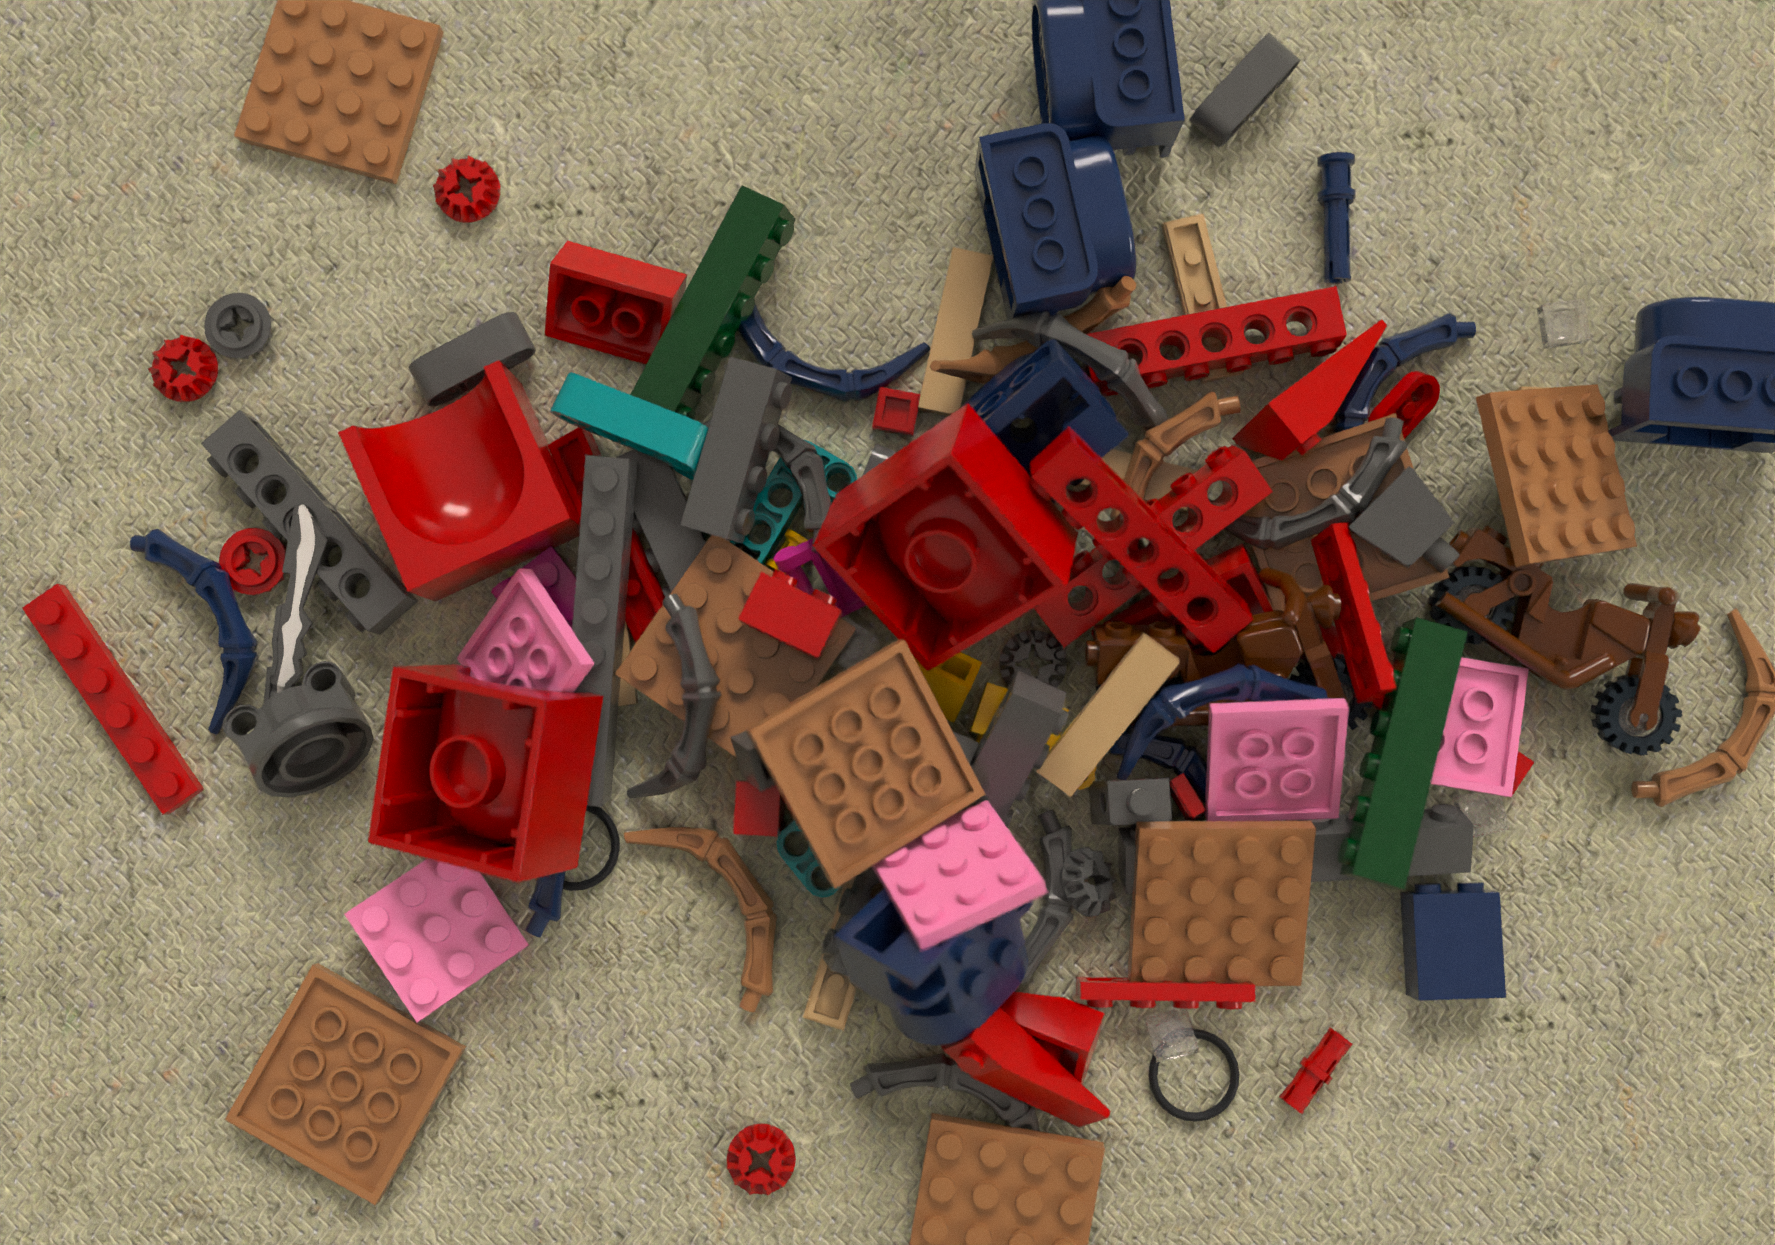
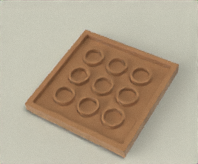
(340, 85)
(1556, 473)
(1305, 483)
(753, 669)
(866, 762)
(1221, 901)
(345, 1083)
(1004, 1186)

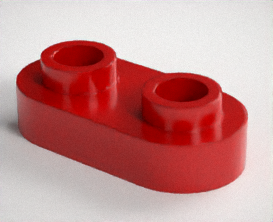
(1410, 400)

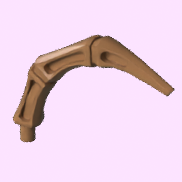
(988, 364)
(1171, 434)
(1735, 752)
(752, 899)

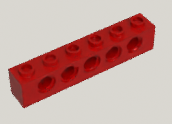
(1315, 309)
(1072, 458)
(1241, 491)

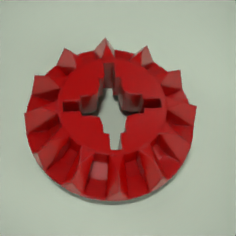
(485, 193)
(185, 387)
(235, 556)
(761, 1138)

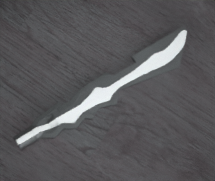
(291, 623)

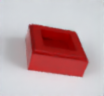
(896, 411)
(1186, 798)

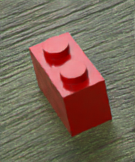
(791, 614)
(758, 811)

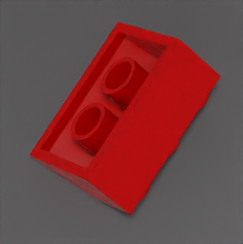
(610, 301)

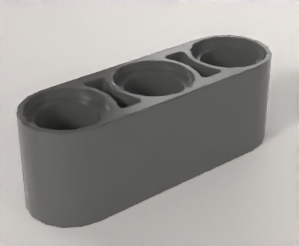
(1244, 90)
(460, 362)

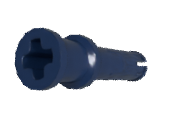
(1336, 199)

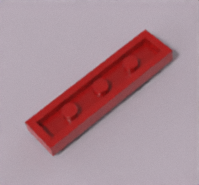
(1357, 626)
(1185, 995)

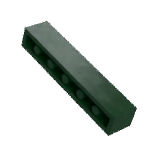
(716, 303)
(1402, 754)

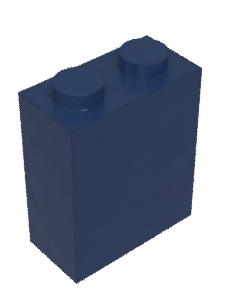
(1452, 942)

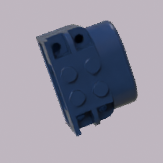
(1108, 71)
(1053, 217)
(1701, 375)
(1052, 394)
(938, 991)

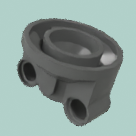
(302, 734)

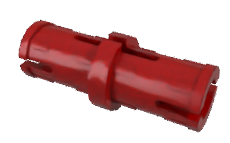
(1316, 1070)

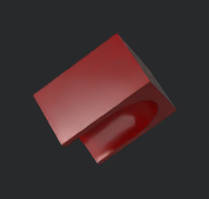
(464, 487)
(948, 539)
(484, 772)

